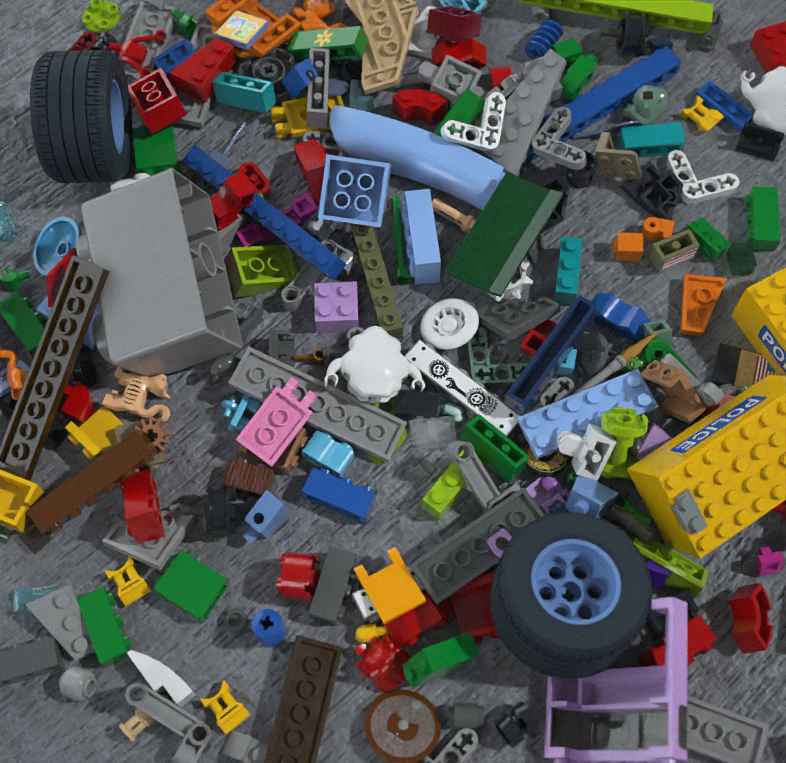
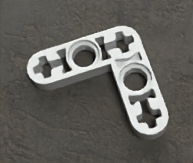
(479, 133)
(693, 185)

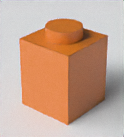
(627, 247)

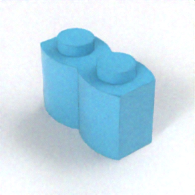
(328, 454)

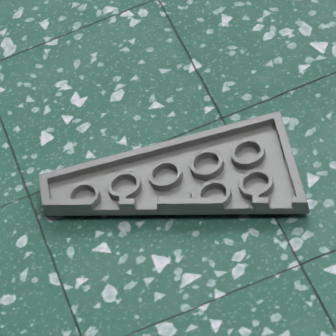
(525, 113)

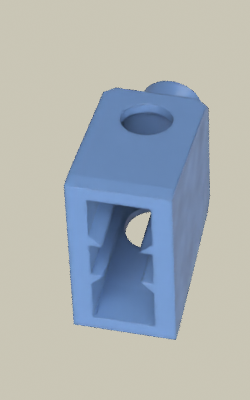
(590, 497)
(270, 510)

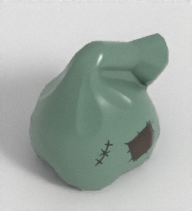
(647, 105)

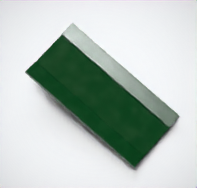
(503, 234)

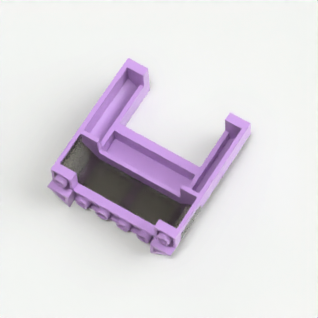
(624, 711)

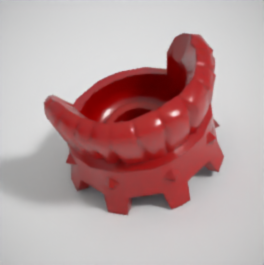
(382, 663)

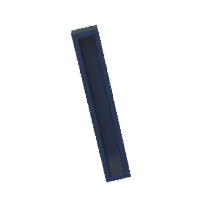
(551, 355)

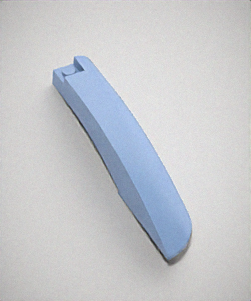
(416, 154)

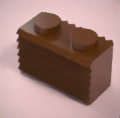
(249, 478)

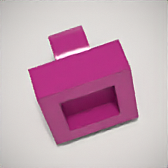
(768, 562)

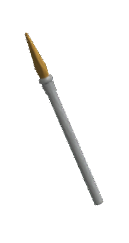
(616, 364)

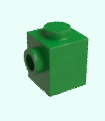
(569, 50)

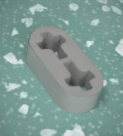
(553, 391)

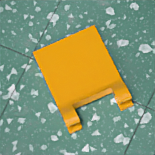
(391, 588)

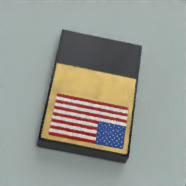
(739, 367)

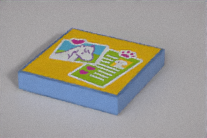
(242, 29)

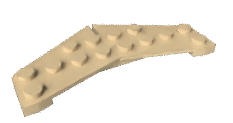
(389, 33)

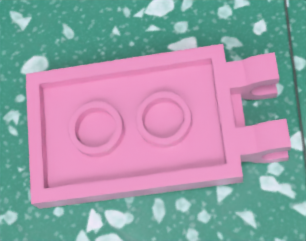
(277, 422)

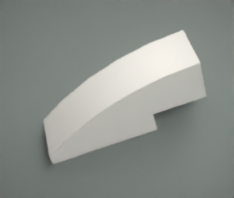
(162, 678)

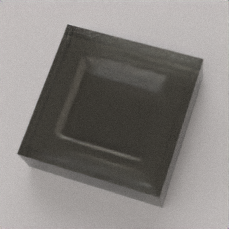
(34, 539)

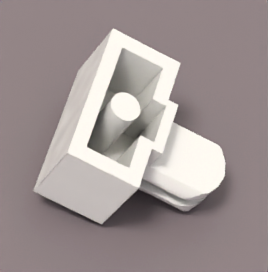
(588, 451)

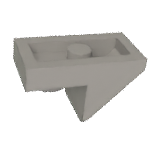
(245, 748)

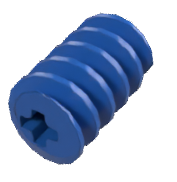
(543, 39)
(264, 620)

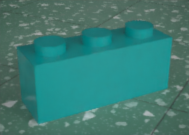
(244, 92)
(652, 139)
(567, 270)

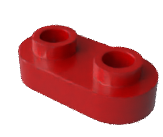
(257, 177)

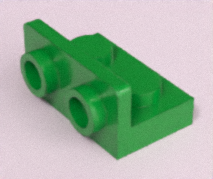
(710, 240)

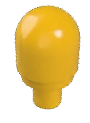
(366, 632)

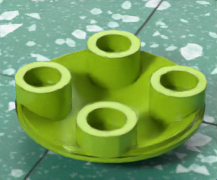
(101, 16)

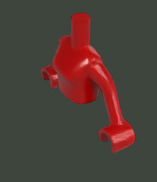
(134, 53)

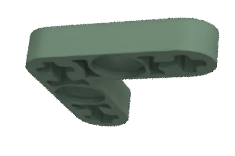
(484, 366)

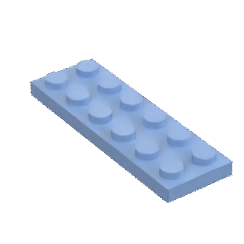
(584, 408)

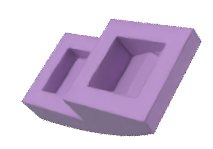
(542, 497)

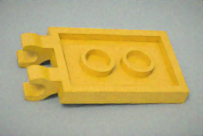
(296, 113)

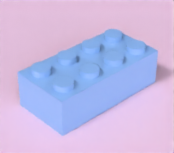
(421, 237)

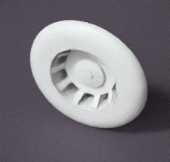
(450, 330)

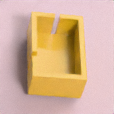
(15, 499)

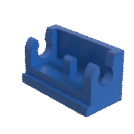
(174, 56)
(297, 79)

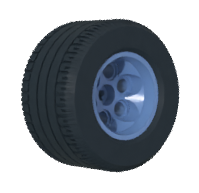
(81, 116)
(610, 569)

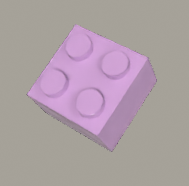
(336, 306)

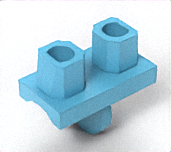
(246, 403)

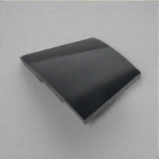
(655, 191)

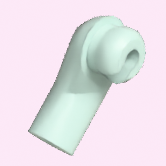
(454, 410)

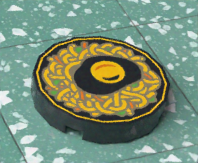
(548, 466)

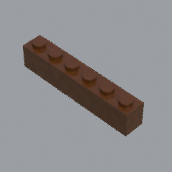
(92, 482)

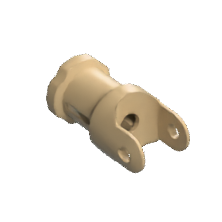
(145, 721)

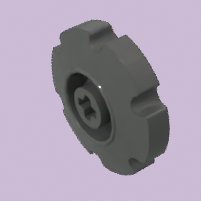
(272, 68)

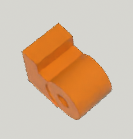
(657, 229)

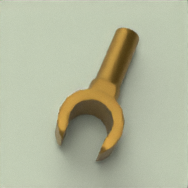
(311, 357)

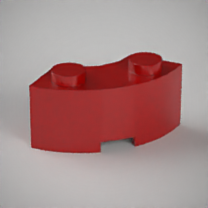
(469, 52)
(419, 105)
(231, 199)
(751, 619)
(419, 621)

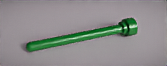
(401, 273)

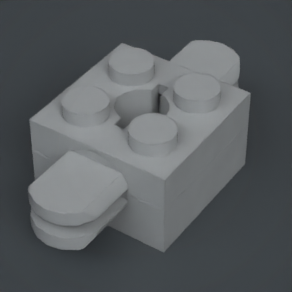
(453, 74)

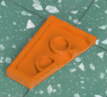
(698, 302)

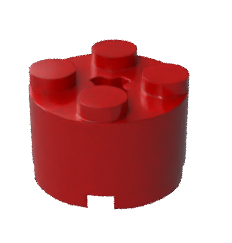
(298, 576)

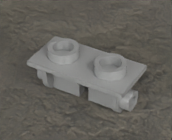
(509, 84)

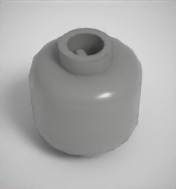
(77, 683)

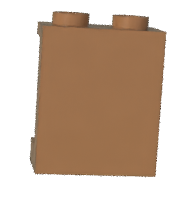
(681, 398)
(288, 460)

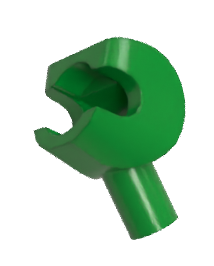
(185, 23)
(12, 281)

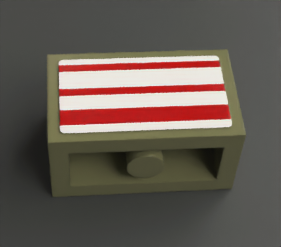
(673, 250)

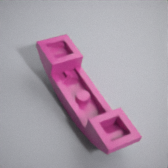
(259, 235)

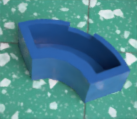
(619, 316)

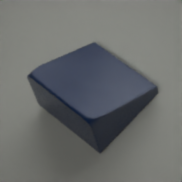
(659, 43)

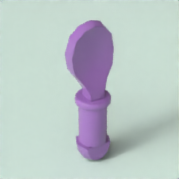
(553, 485)

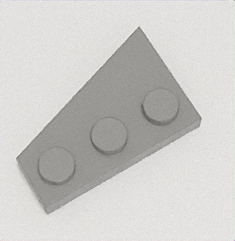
(64, 620)

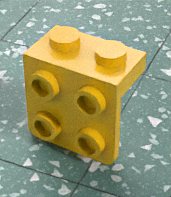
(95, 434)

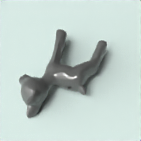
(227, 364)

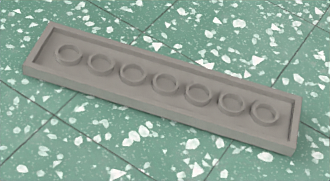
(333, 410)

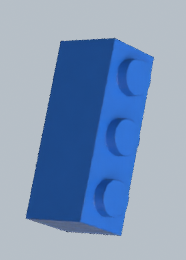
(339, 495)

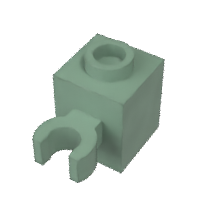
(663, 330)

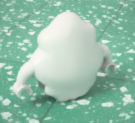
(768, 98)
(374, 367)

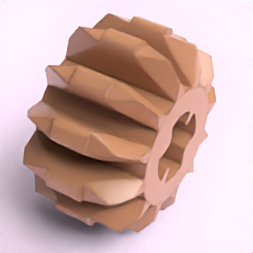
(157, 428)

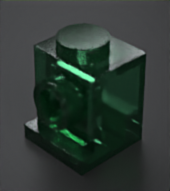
(741, 259)

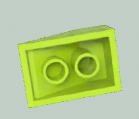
(259, 269)

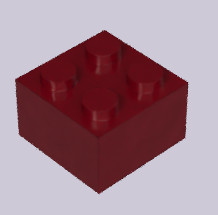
(454, 23)

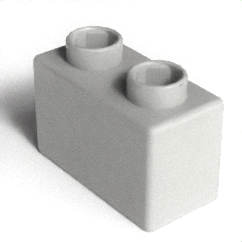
(167, 276)

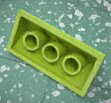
(684, 572)

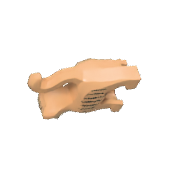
(136, 392)

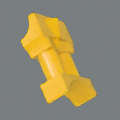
(709, 119)
(133, 589)
(232, 715)

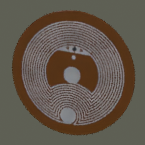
(402, 726)

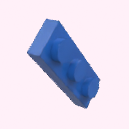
(719, 100)

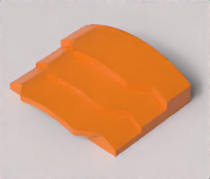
(277, 32)

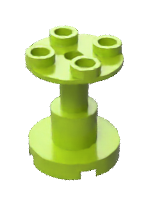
(624, 427)

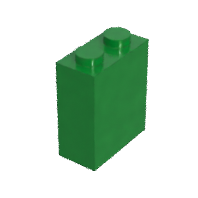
(155, 151)
(191, 586)
(440, 660)

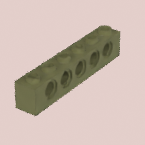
(376, 280)

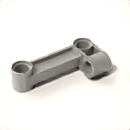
(310, 274)
(477, 476)
(176, 719)

